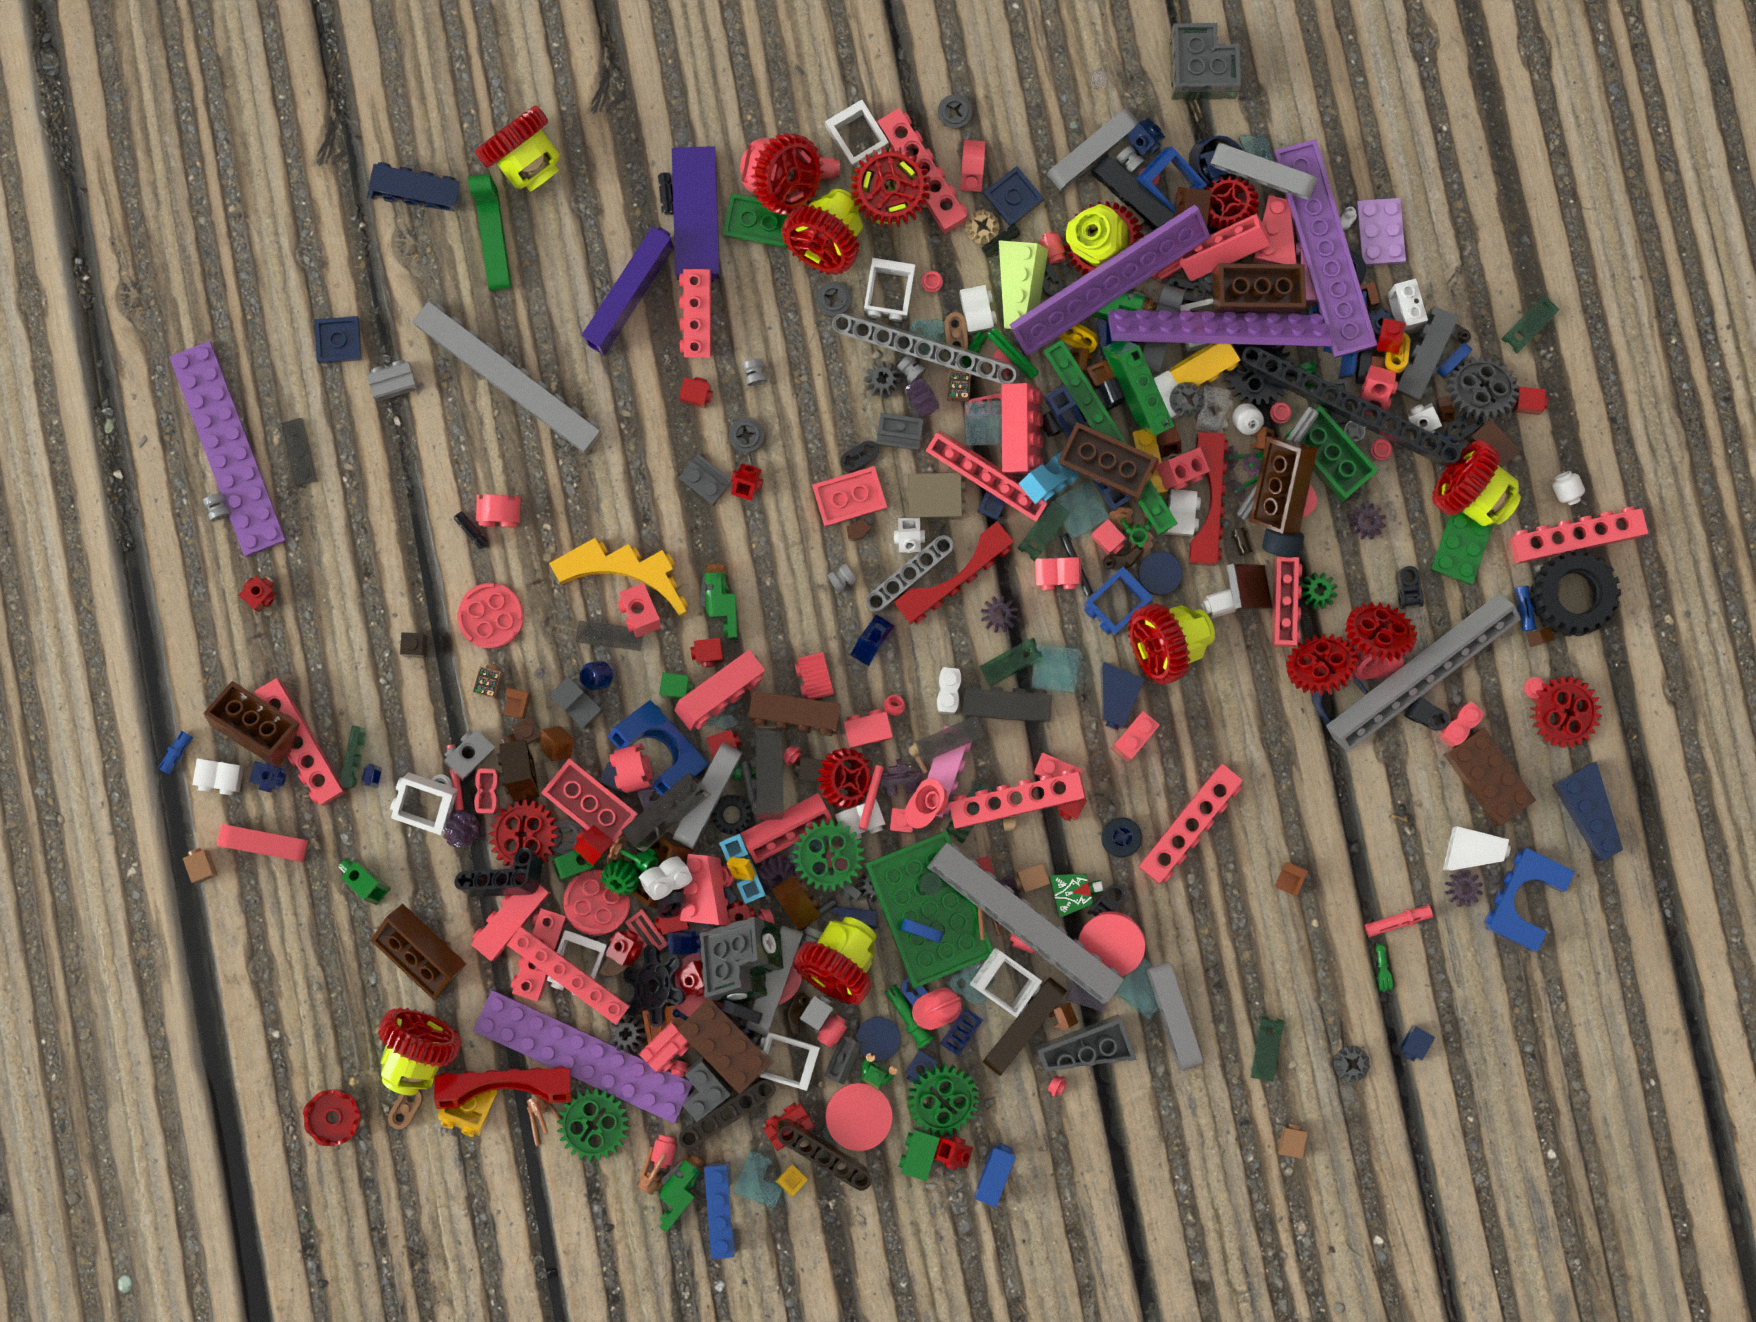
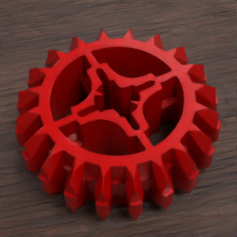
(1225, 194)
(837, 776)

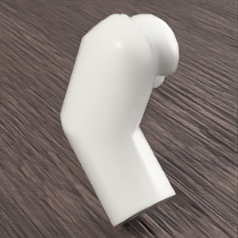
(1348, 217)

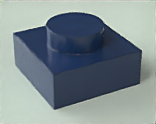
(991, 506)

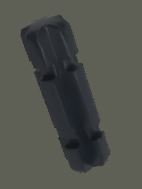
(666, 193)
(988, 249)
(471, 530)

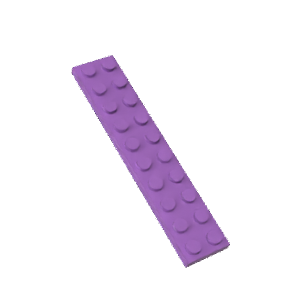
(1328, 254)
(1110, 280)
(1219, 328)
(228, 448)
(585, 1055)

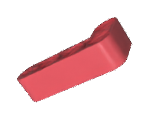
(261, 842)

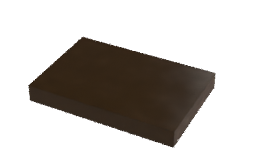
(1249, 586)

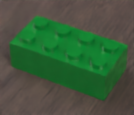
(1338, 458)

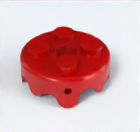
(316, 1119)

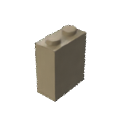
(936, 496)

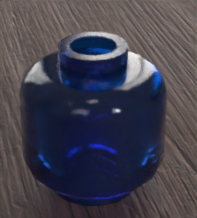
(596, 675)

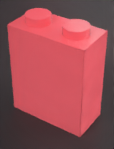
(1135, 736)

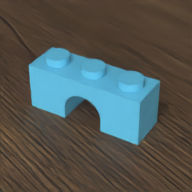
(1046, 479)
(749, 890)

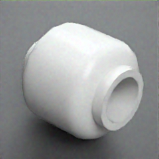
(1247, 419)
(1568, 488)

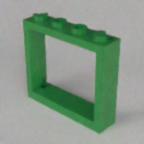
(1139, 387)

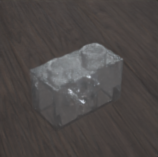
(1217, 398)

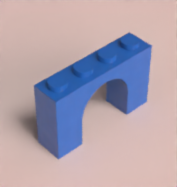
(652, 723)
(1504, 918)
(721, 1231)

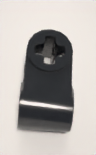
(1409, 589)
(1423, 713)
(1105, 904)

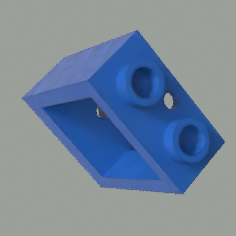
(1168, 155)
(1133, 585)
(995, 1174)

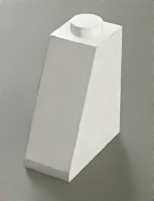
(1474, 848)

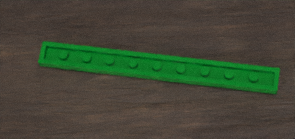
(1100, 420)

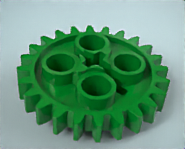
(808, 859)
(927, 1113)
(609, 1136)

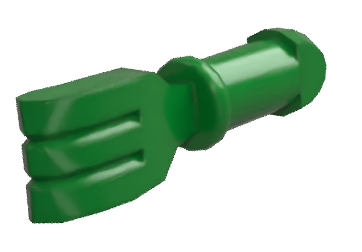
(1384, 976)

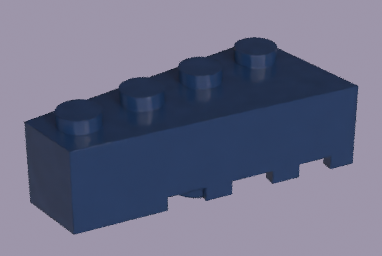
(413, 187)
(1590, 810)

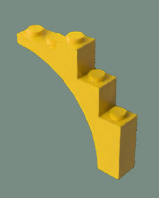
(591, 560)

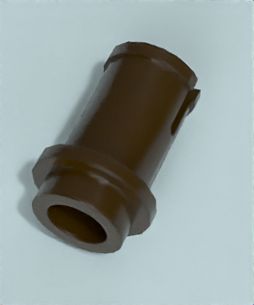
(1241, 539)

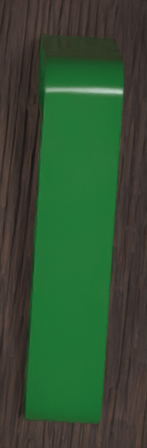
(491, 229)

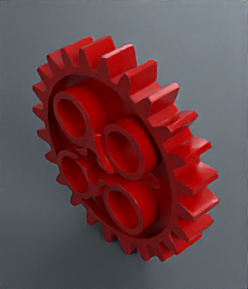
(1393, 632)
(1322, 664)
(1548, 704)
(504, 834)

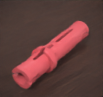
(1408, 917)

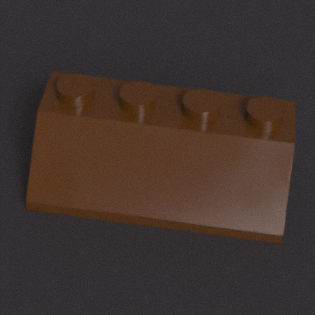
(1283, 485)
(253, 723)
(418, 951)

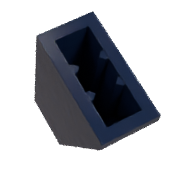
(1118, 695)

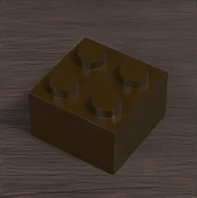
(518, 770)

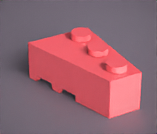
(1278, 223)
(705, 892)

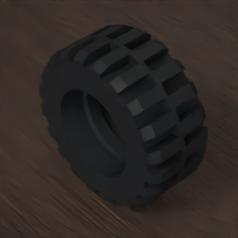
(1599, 577)

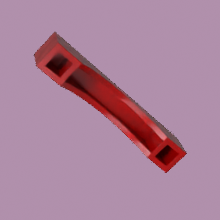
(1204, 545)
(919, 601)
(456, 1089)

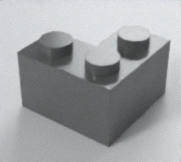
(572, 698)
(709, 1091)

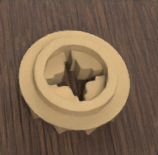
(984, 236)

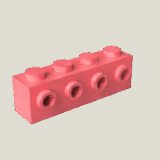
(1226, 247)
(697, 312)
(1285, 602)
(777, 834)
(507, 921)
(531, 980)

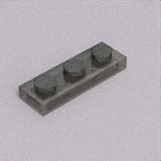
(299, 452)
(608, 636)
(949, 739)

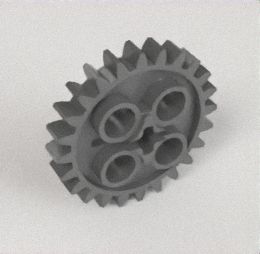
(1482, 388)

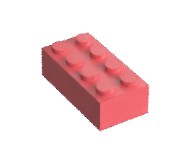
(1021, 429)
(719, 690)
(588, 801)

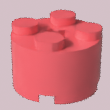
(498, 510)
(631, 768)

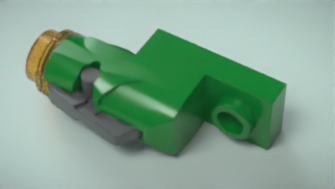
(1128, 301)
(717, 601)
(676, 1188)

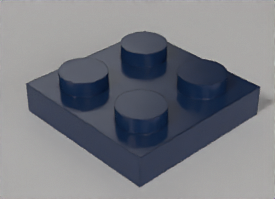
(1013, 196)
(338, 339)

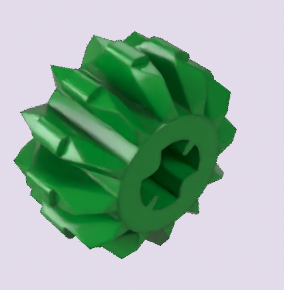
(1312, 585)
(620, 877)

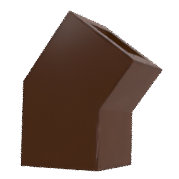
(1445, 409)
(858, 531)
(1540, 637)

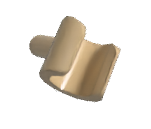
(913, 751)
(1010, 823)

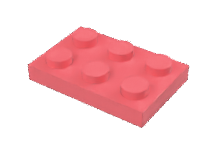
(849, 496)

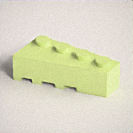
(1021, 277)

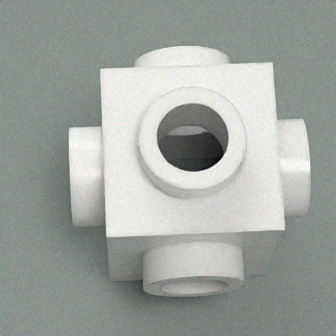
(1428, 413)
(909, 535)

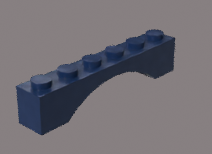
(1067, 414)

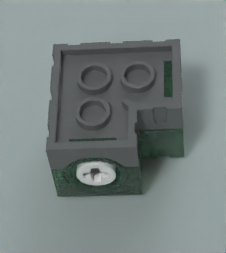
(1202, 65)
(739, 958)

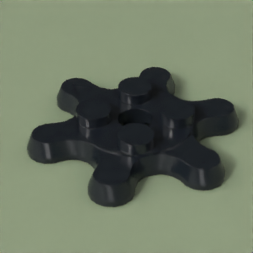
(643, 982)

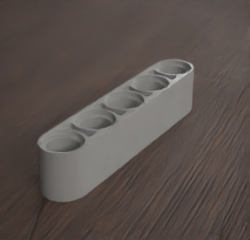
(1092, 150)
(1264, 171)
(914, 564)
(715, 782)
(776, 981)
(1174, 1016)

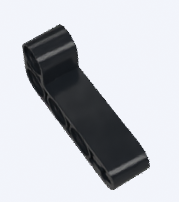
(1110, 395)
(520, 880)

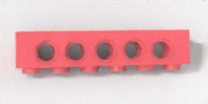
(946, 219)
(984, 474)
(1634, 528)
(1221, 776)
(332, 787)
(960, 806)
(568, 975)

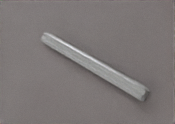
(1296, 435)

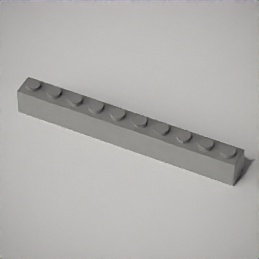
(507, 378)
(1423, 672)
(1025, 923)

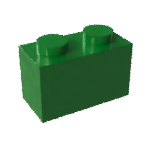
(675, 686)
(919, 1154)

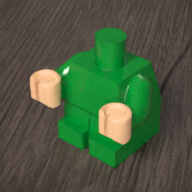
(874, 1075)

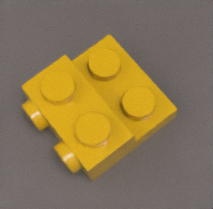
(470, 1116)

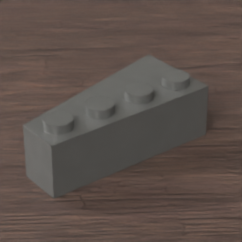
(1426, 352)
(1088, 1046)

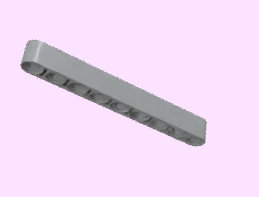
(915, 350)

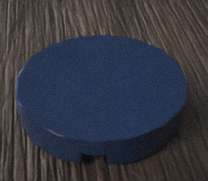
(1160, 573)
(879, 1038)

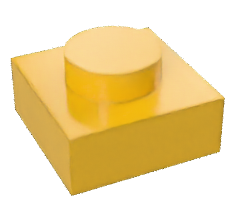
(741, 868)
(791, 1180)

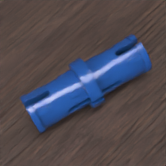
(1525, 608)
(175, 752)

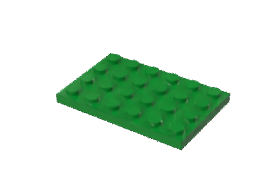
(948, 911)

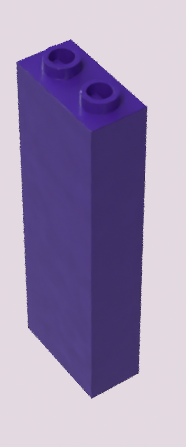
(695, 209)
(628, 290)

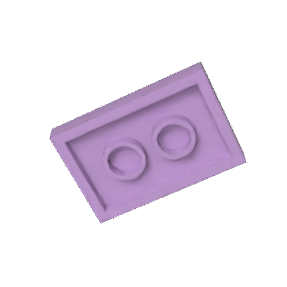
(1381, 231)

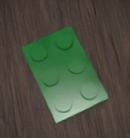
(753, 222)
(1461, 548)

